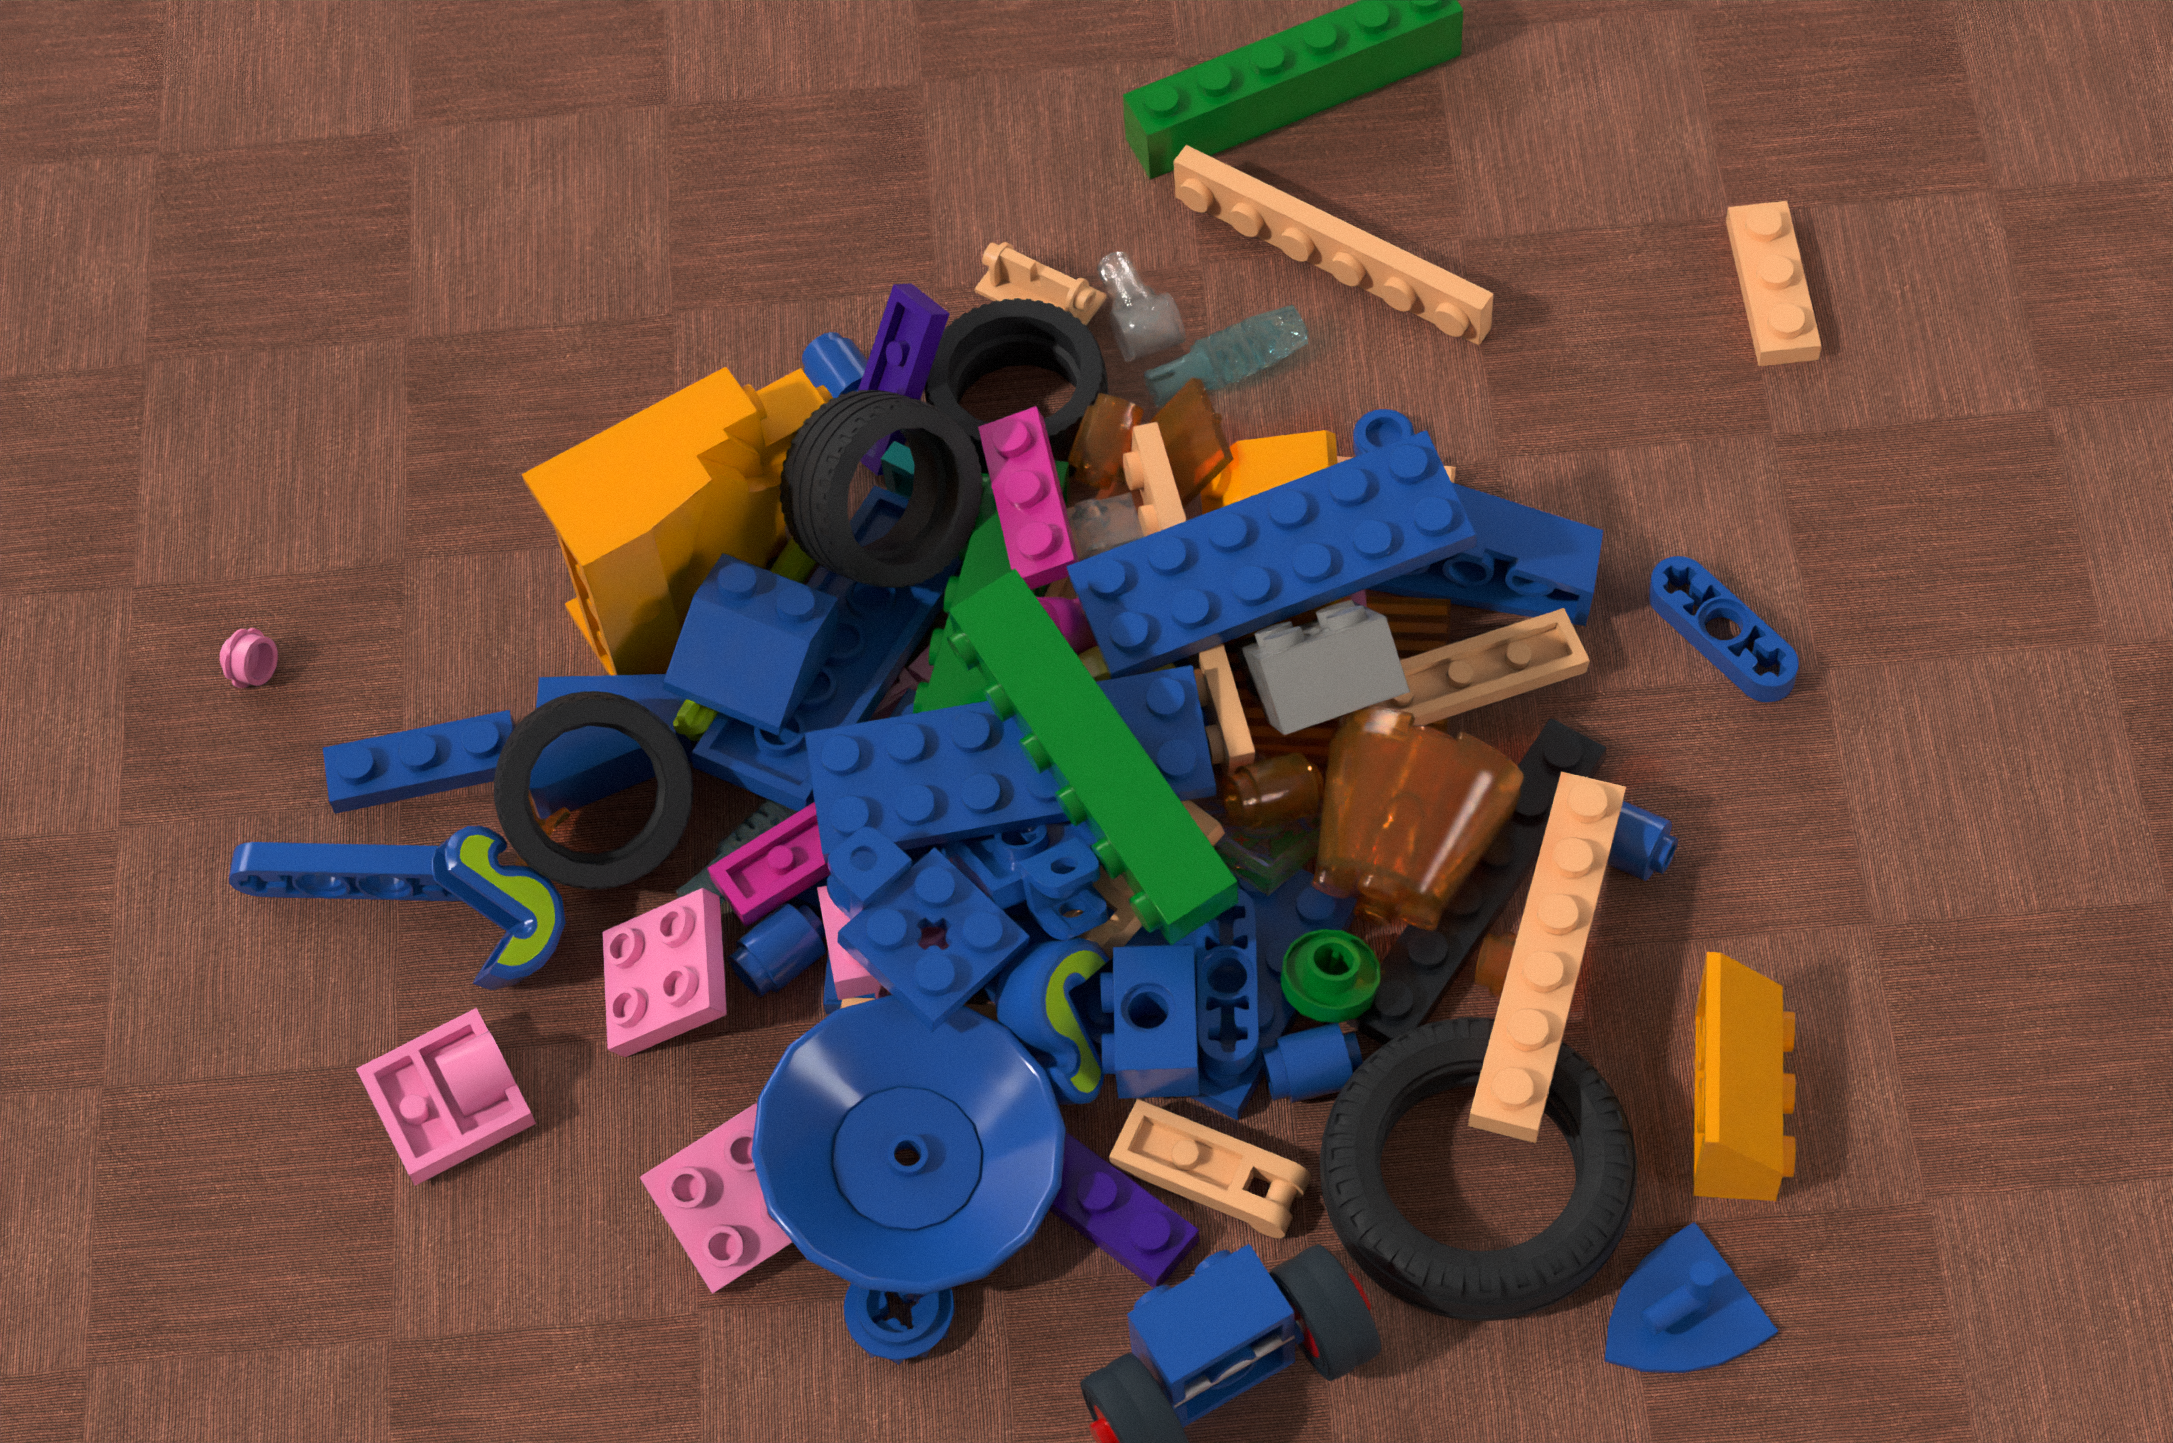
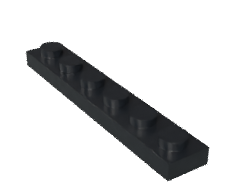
(1429, 961)

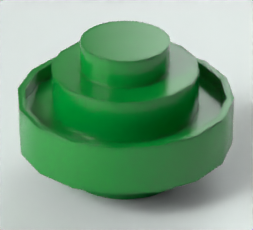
(1330, 975)

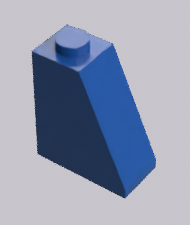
(593, 759)

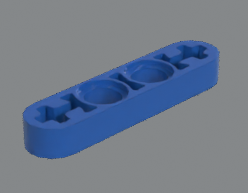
(336, 871)

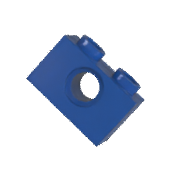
(1160, 1058)

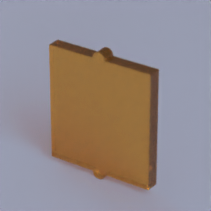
(1193, 439)

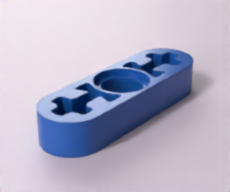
(1727, 655)
(1241, 956)

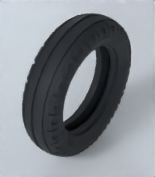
(1452, 1279)

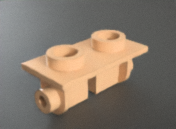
(1018, 276)

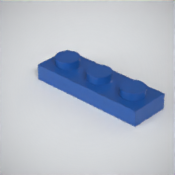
(415, 761)

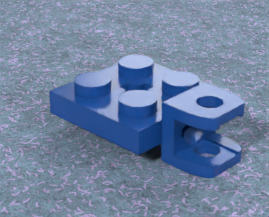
(1048, 872)
(892, 904)

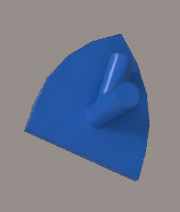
(1684, 1311)

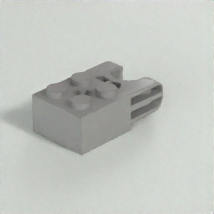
(1321, 666)

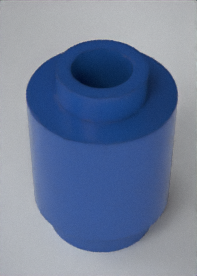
(834, 363)
(1642, 843)
(778, 949)
(1310, 1063)

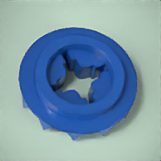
(889, 1338)

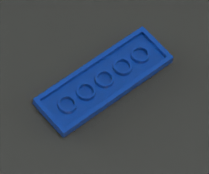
(1271, 556)
(873, 643)
(966, 776)

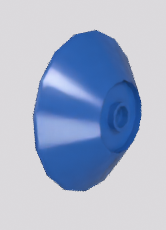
(885, 1084)

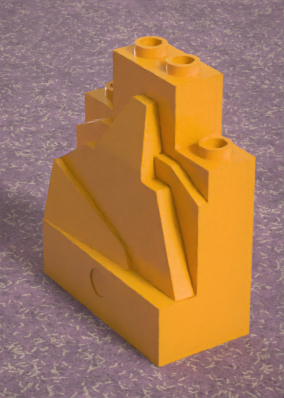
(662, 500)

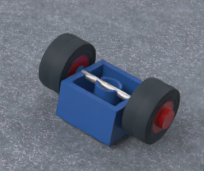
(1224, 1336)

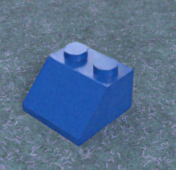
(752, 644)

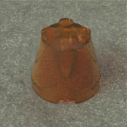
(1408, 814)

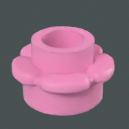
(248, 658)

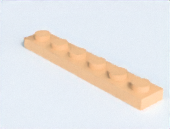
(1333, 245)
(1228, 731)
(1547, 958)

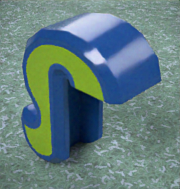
(507, 895)
(1040, 1013)

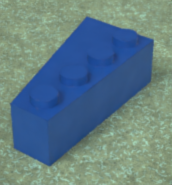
(1521, 564)

